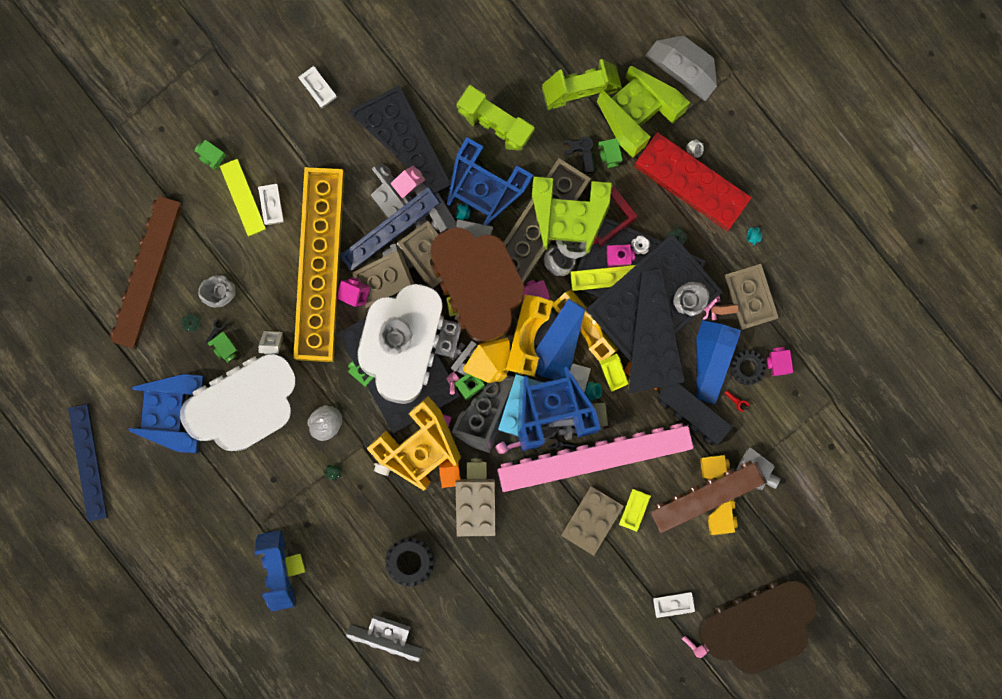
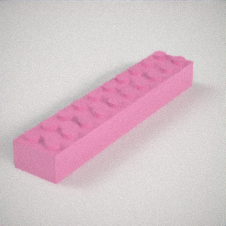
(597, 458)

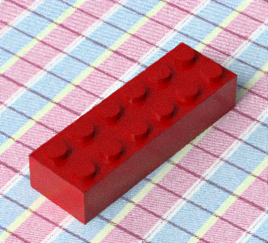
(692, 182)

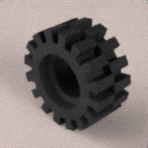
(756, 359)

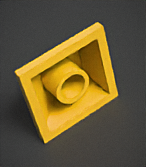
(489, 361)

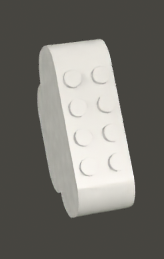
(402, 375)
(242, 405)

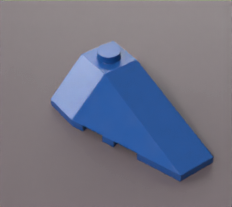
(560, 341)
(714, 353)

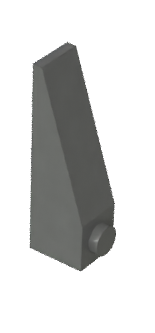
(481, 420)

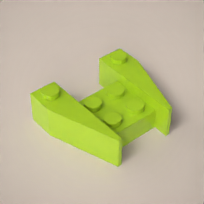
(560, 90)
(636, 105)
(476, 107)
(568, 218)

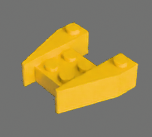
(421, 450)

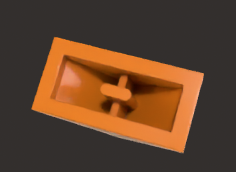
(449, 473)

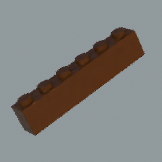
(711, 496)

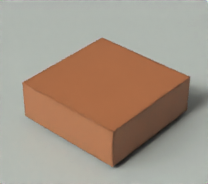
(725, 309)

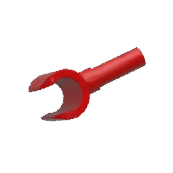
(736, 401)

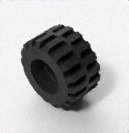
(394, 570)

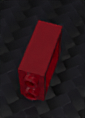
(627, 211)

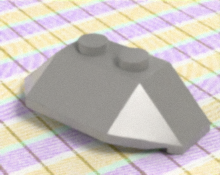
(686, 64)

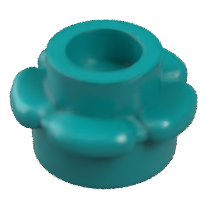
(462, 212)
(754, 235)
(593, 390)

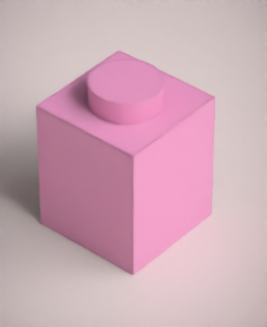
(408, 181)

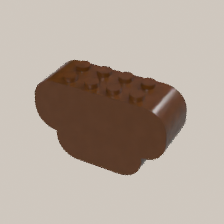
(479, 282)

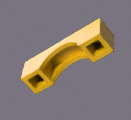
(532, 315)
(597, 340)
(722, 519)

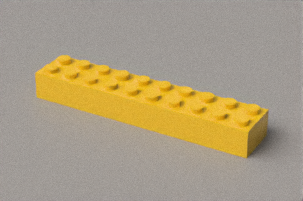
(319, 264)

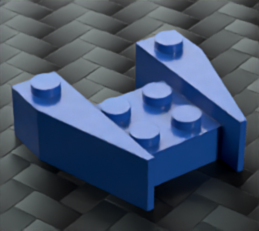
(480, 187)
(553, 403)
(162, 412)
(273, 547)

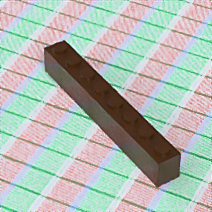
(146, 272)

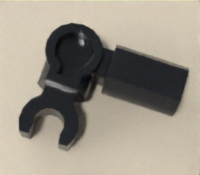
(586, 146)

